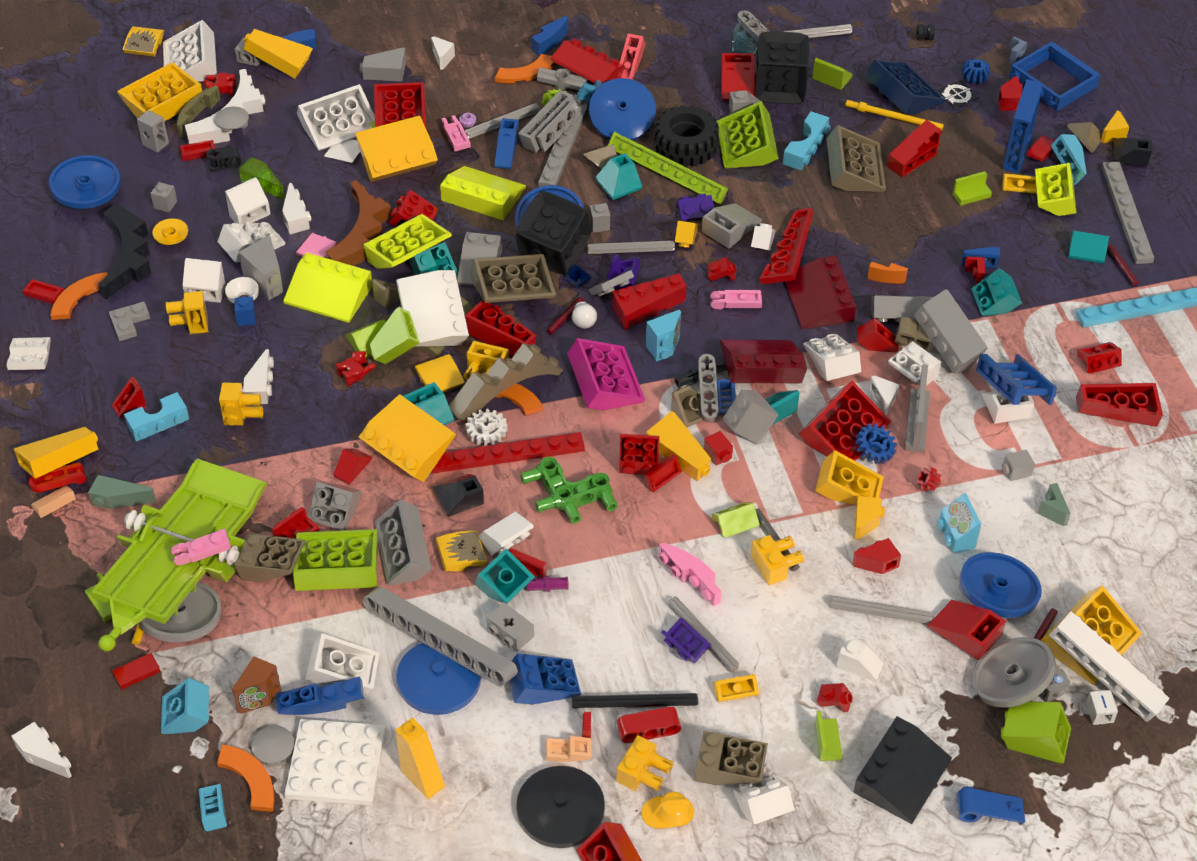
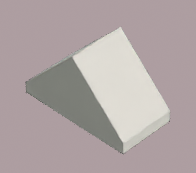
(443, 51)
(884, 392)

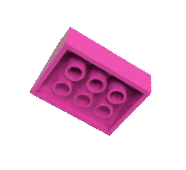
(604, 375)

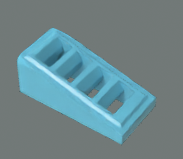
(215, 819)

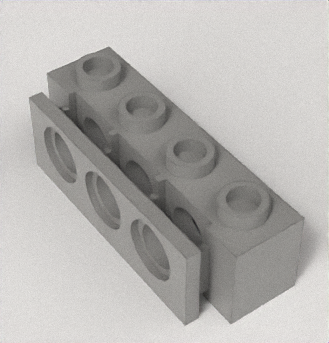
(554, 120)

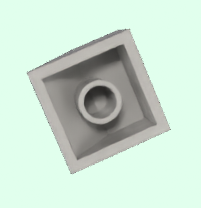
(750, 416)

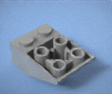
(729, 224)

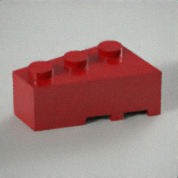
(915, 149)

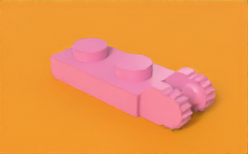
(456, 134)
(736, 299)
(201, 547)

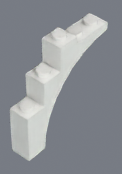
(245, 97)

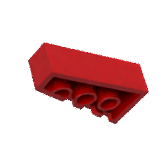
(647, 299)
(497, 329)
(1121, 401)

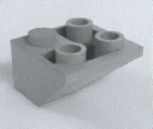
(334, 505)

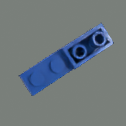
(316, 699)

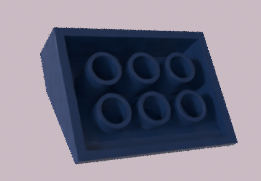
(903, 86)

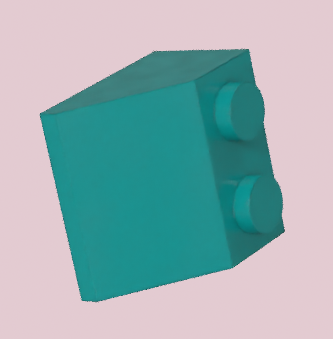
(504, 578)

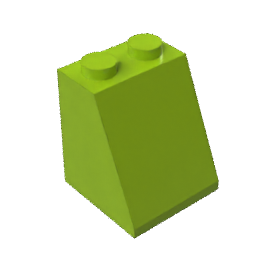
(1037, 730)

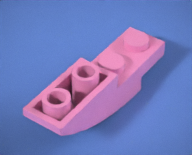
(690, 568)

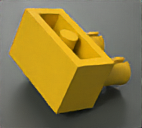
(194, 312)
(482, 357)
(234, 403)
(770, 560)
(637, 762)

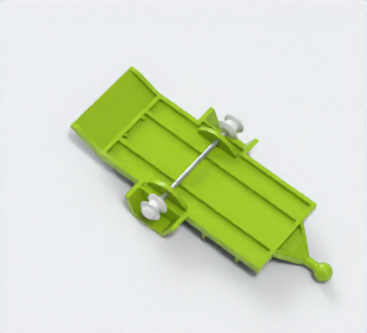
(145, 576)

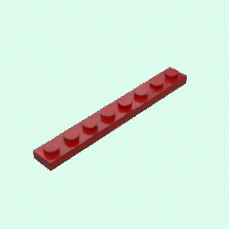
(510, 452)

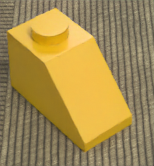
(686, 233)
(867, 515)

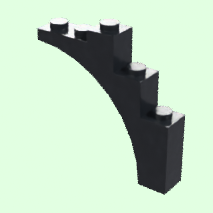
(132, 260)

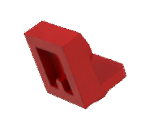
(977, 267)

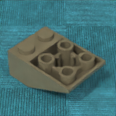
(267, 557)
(729, 760)

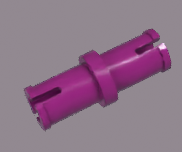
(548, 584)

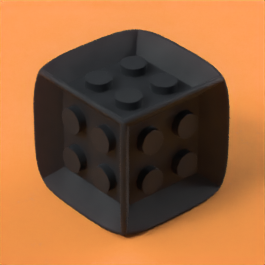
(782, 67)
(554, 229)

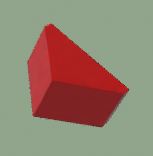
(129, 398)
(351, 464)

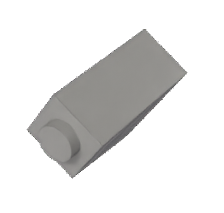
(384, 65)

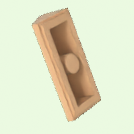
(53, 501)

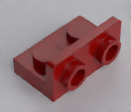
(1101, 357)

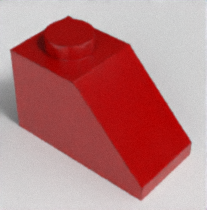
(876, 337)

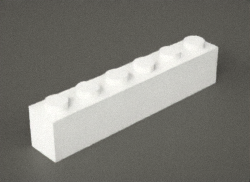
(1109, 666)

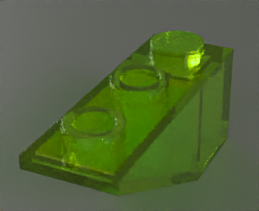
(268, 181)

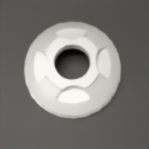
(241, 286)

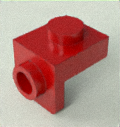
(721, 268)
(835, 695)

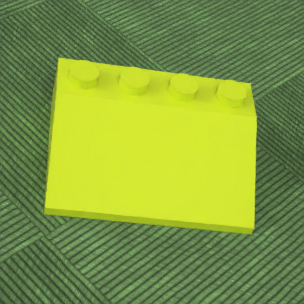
(481, 192)
(404, 242)
(328, 287)

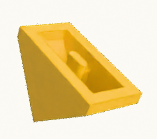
(1115, 128)

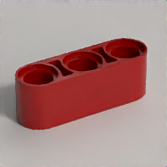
(649, 724)

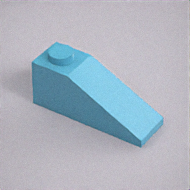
(1070, 151)

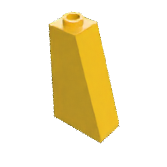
(278, 52)
(679, 441)
(56, 451)
(418, 759)

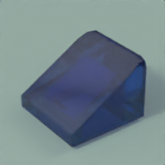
(577, 276)

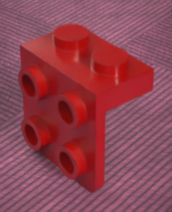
(410, 207)

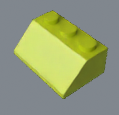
(1056, 189)

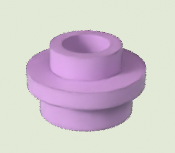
(467, 120)

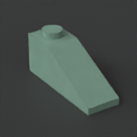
(116, 493)

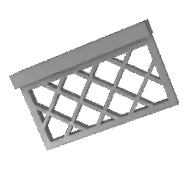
(918, 415)

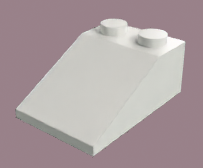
(340, 660)

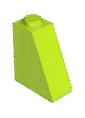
(394, 337)

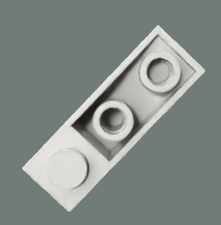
(294, 212)
(259, 378)
(37, 750)

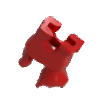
(223, 81)
(353, 369)

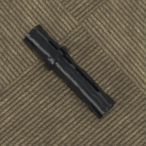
(692, 375)

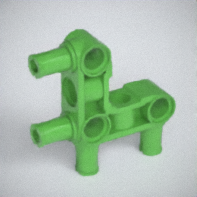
(566, 494)

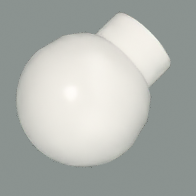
(584, 315)

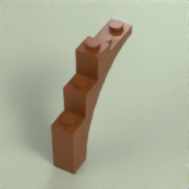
(368, 227)

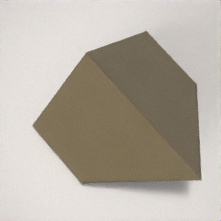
(1087, 134)
(602, 155)
(686, 405)

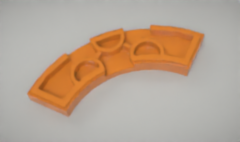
(526, 73)
(68, 298)
(522, 398)
(253, 772)

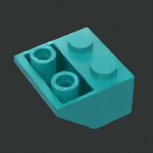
(996, 294)
(433, 402)

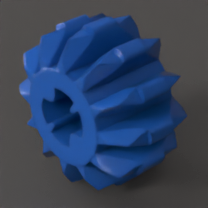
(976, 71)

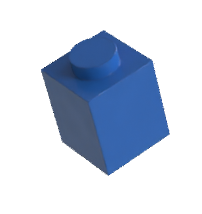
(245, 311)

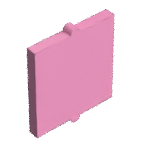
(316, 245)

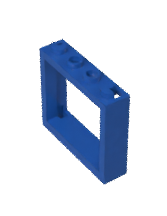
(1066, 62)
(1022, 123)

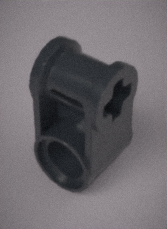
(225, 158)

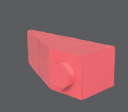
(632, 55)

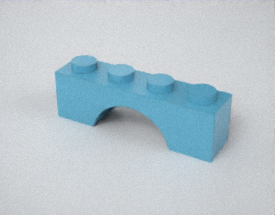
(799, 152)

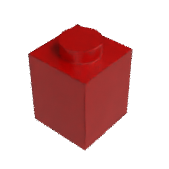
(718, 448)

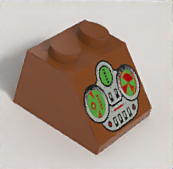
(256, 686)

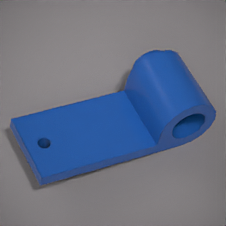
(977, 803)

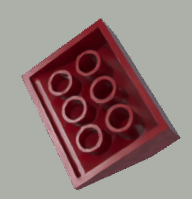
(821, 294)
(763, 361)

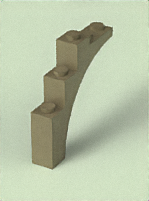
(503, 374)

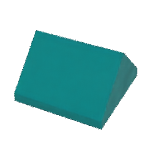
(1088, 246)
(784, 403)

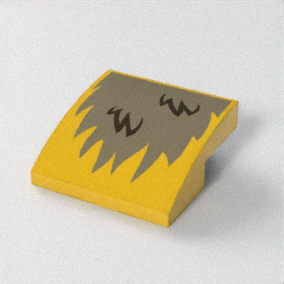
(143, 41)
(460, 550)

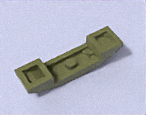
(206, 98)

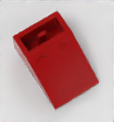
(737, 73)
(638, 453)
(968, 627)

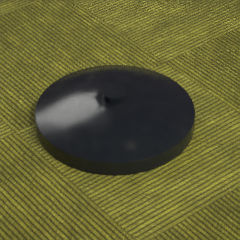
(560, 806)

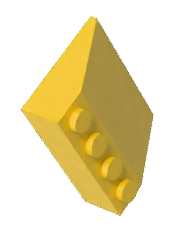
(161, 92)
(396, 148)
(408, 437)
(1105, 617)

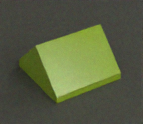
(830, 74)
(362, 337)

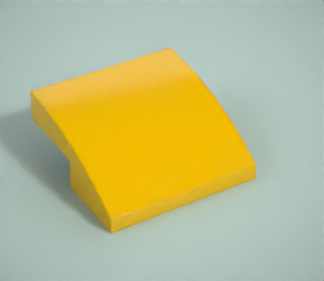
(442, 372)

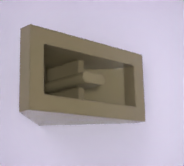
(385, 293)

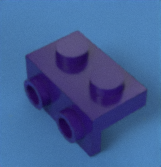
(694, 207)
(619, 267)
(687, 640)

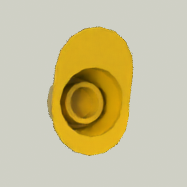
(667, 811)

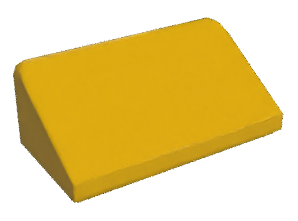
(1019, 183)
(736, 688)

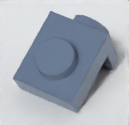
(1017, 50)

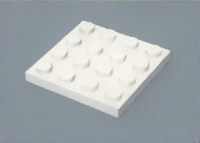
(335, 762)

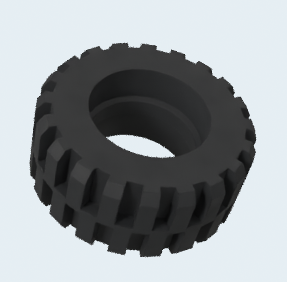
(691, 122)

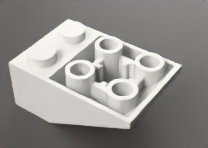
(237, 237)
(833, 357)

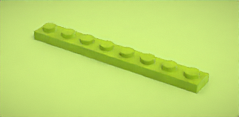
(668, 168)

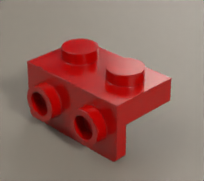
(294, 524)

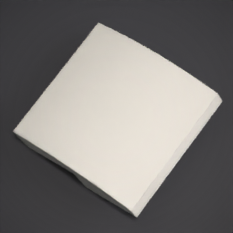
(28, 353)

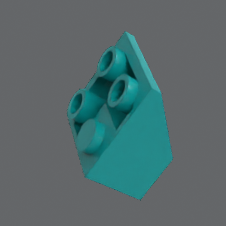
(619, 177)
(433, 259)

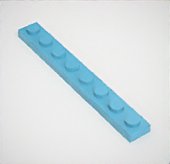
(1137, 307)

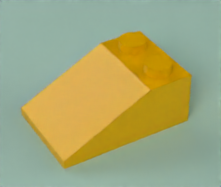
(846, 479)

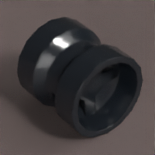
(925, 32)

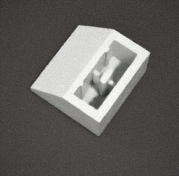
(247, 202)
(205, 277)
(910, 362)
(1003, 411)
(506, 533)
(764, 799)

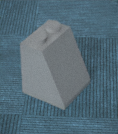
(261, 264)

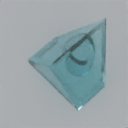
(740, 42)

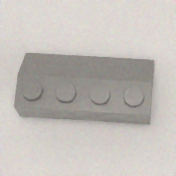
(895, 306)
(950, 332)
(402, 544)

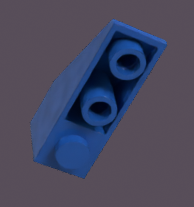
(507, 143)

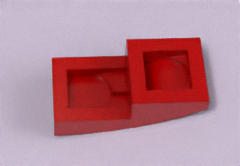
(1041, 148)

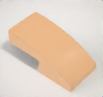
(568, 750)

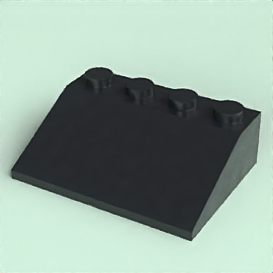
(902, 771)

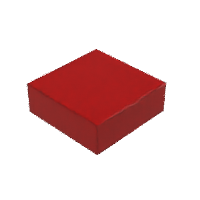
(586, 726)

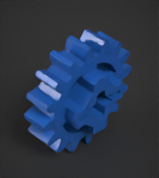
(876, 443)

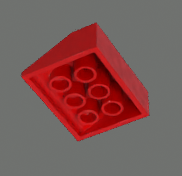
(399, 102)
(841, 420)

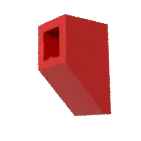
(1010, 95)
(878, 557)

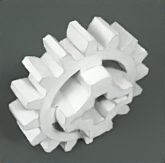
(486, 427)

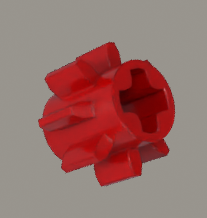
(928, 479)

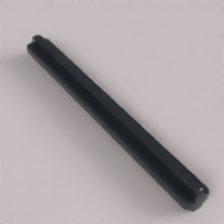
(635, 700)

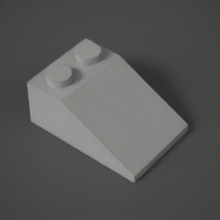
(476, 247)

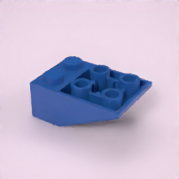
(543, 679)

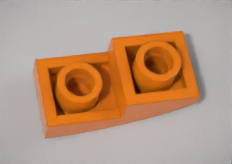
(893, 274)

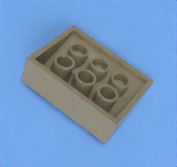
(855, 161)
(512, 278)

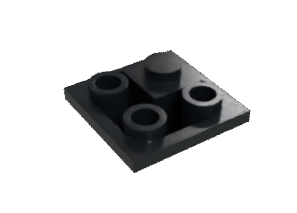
(1132, 151)
(459, 494)

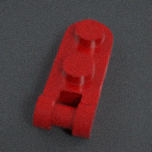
(58, 478)

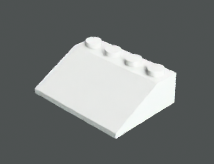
(192, 51)
(336, 117)
(434, 307)

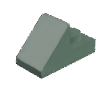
(1055, 506)

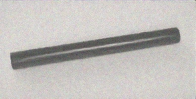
(770, 531)

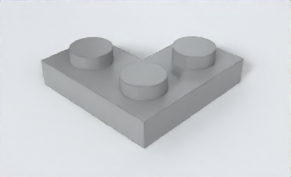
(608, 286)
(125, 317)

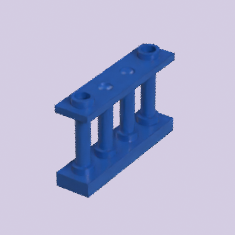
(1014, 389)

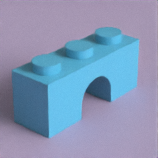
(144, 424)

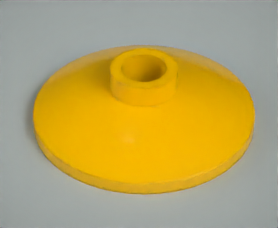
(170, 231)

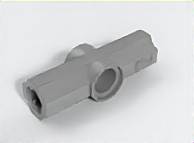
(561, 79)

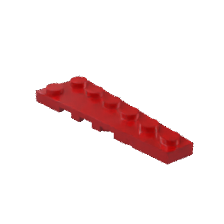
(789, 251)

